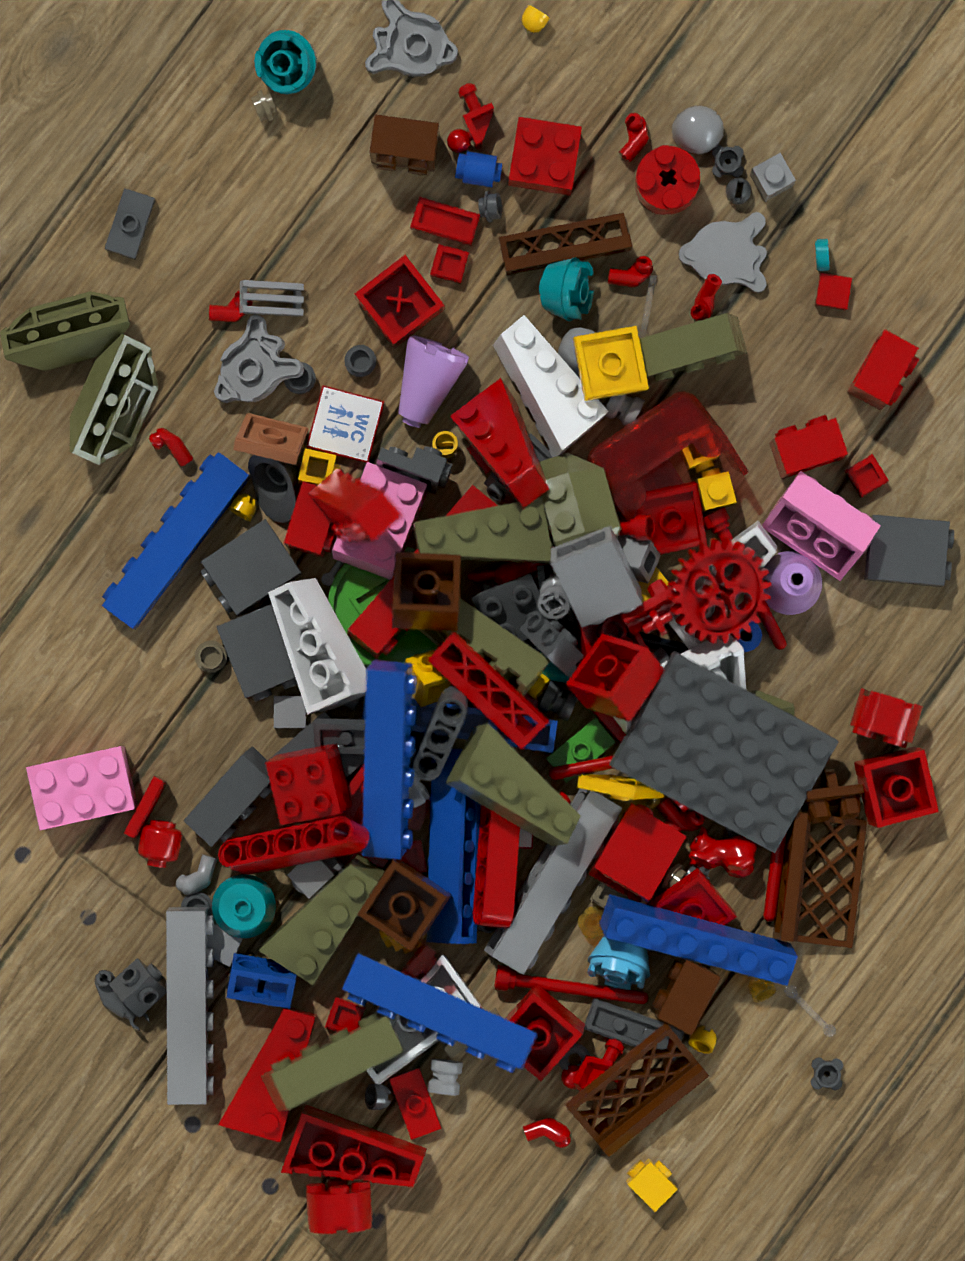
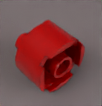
(663, 162)
(885, 716)
(339, 1206)

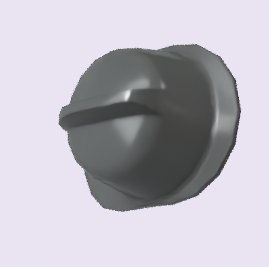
(274, 486)

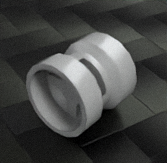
(624, 408)
(550, 593)
(445, 1076)

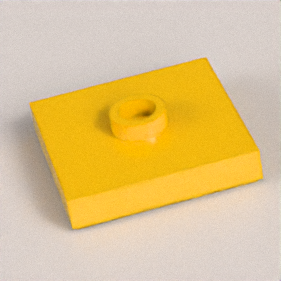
(610, 363)
(618, 787)

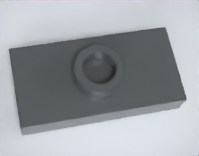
(129, 223)

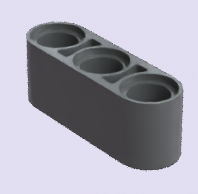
(440, 747)

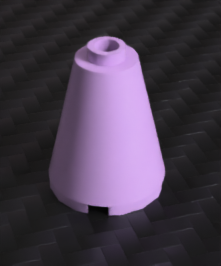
(427, 378)
(785, 596)

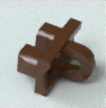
(831, 795)

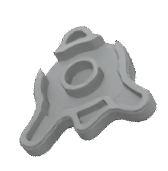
(410, 44)
(728, 252)
(254, 366)

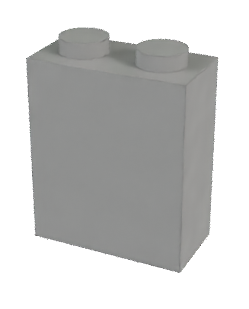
(596, 576)

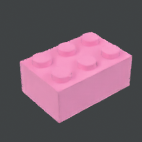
(821, 526)
(379, 555)
(82, 787)

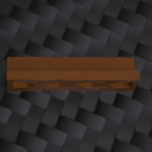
(583, 251)

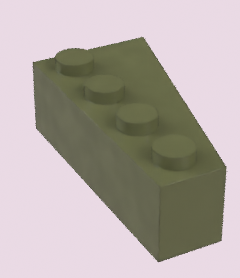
(692, 346)
(489, 534)
(501, 649)
(507, 785)
(318, 927)
(331, 1063)

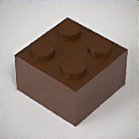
(404, 144)
(426, 591)
(404, 904)
(685, 995)

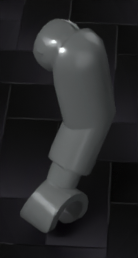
(111, 1000)

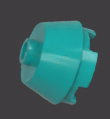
(285, 62)
(566, 288)
(243, 906)

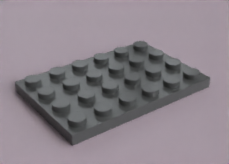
(723, 752)

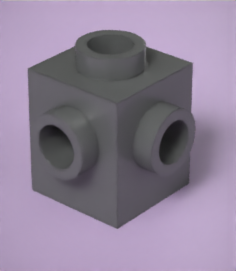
(139, 986)

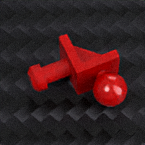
(475, 121)
(592, 1067)

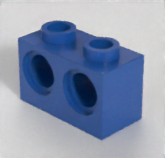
(260, 981)

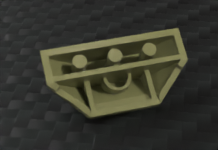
(65, 331)
(113, 401)
(577, 498)

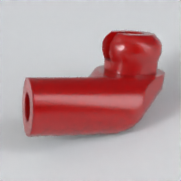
(637, 135)
(632, 276)
(704, 301)
(228, 313)
(173, 443)
(685, 821)
(549, 1128)

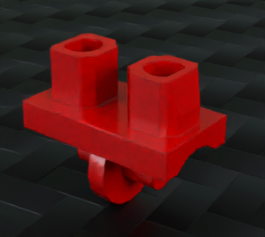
(653, 612)

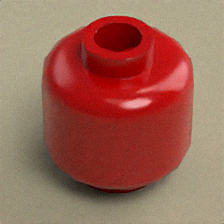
(159, 843)

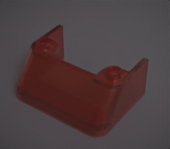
(654, 440)

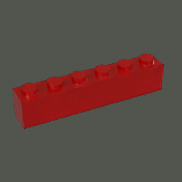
(374, 625)

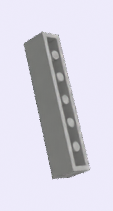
(552, 882)
(188, 1005)

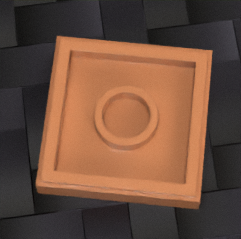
(271, 438)

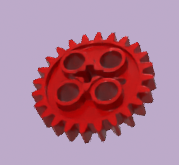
(744, 578)

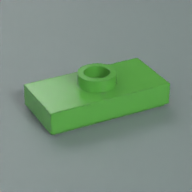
(583, 746)

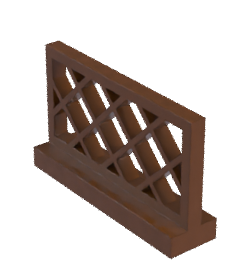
(793, 881)
(646, 1101)

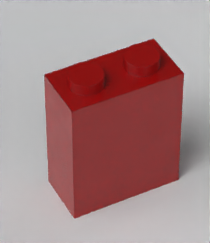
(638, 854)

